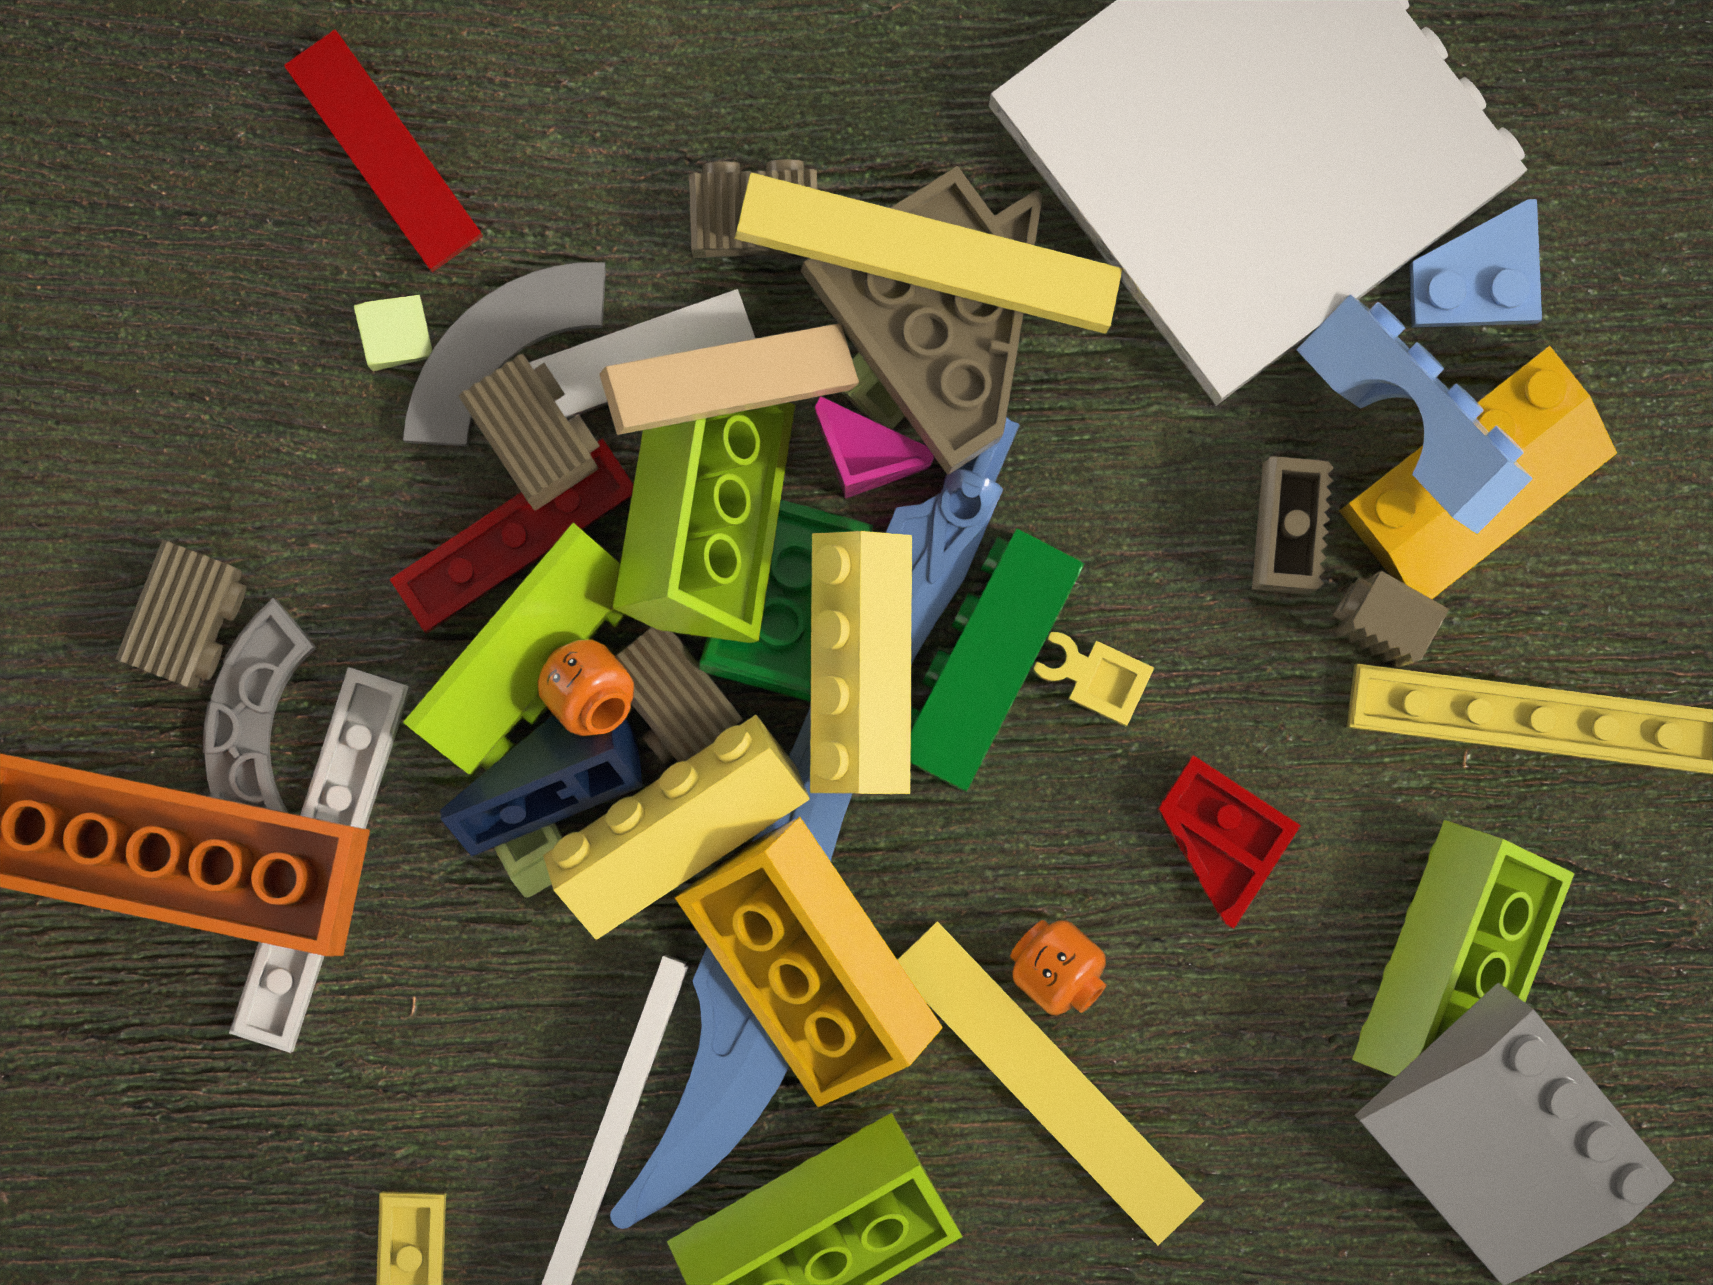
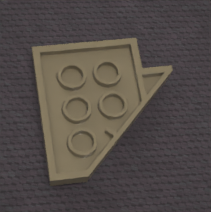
(934, 351)

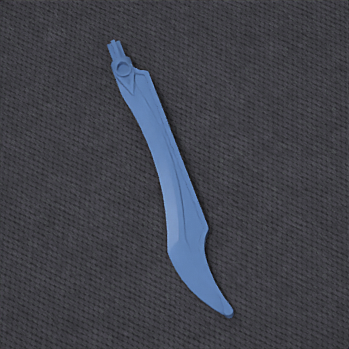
(736, 1058)

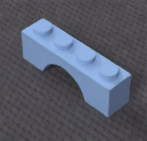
(1460, 461)

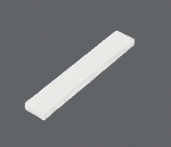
(341, 793)
(616, 1122)

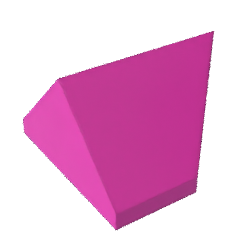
(865, 451)

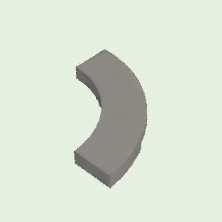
(490, 335)
(244, 707)

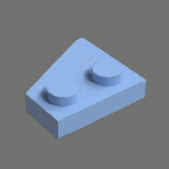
(1482, 275)

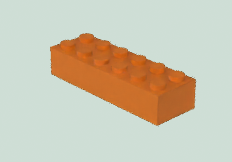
(178, 856)

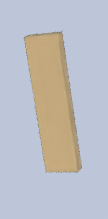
(728, 378)

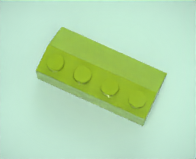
(705, 523)
(498, 673)
(1472, 924)
(831, 1221)

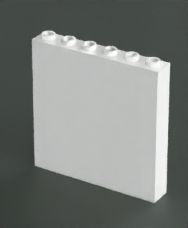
(1255, 160)

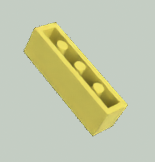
(861, 663)
(675, 827)

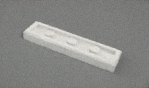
(695, 327)

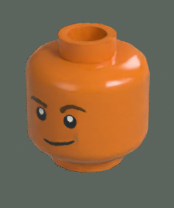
(586, 688)
(1058, 967)

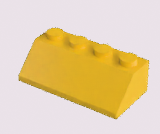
(1561, 443)
(810, 963)

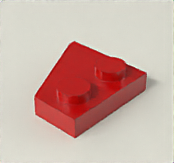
(1225, 836)

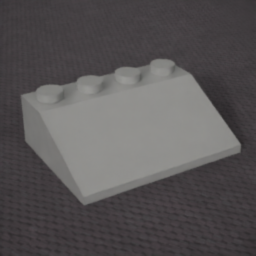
(1513, 1140)

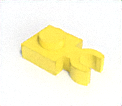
(1104, 681)

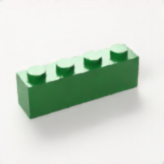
(991, 657)

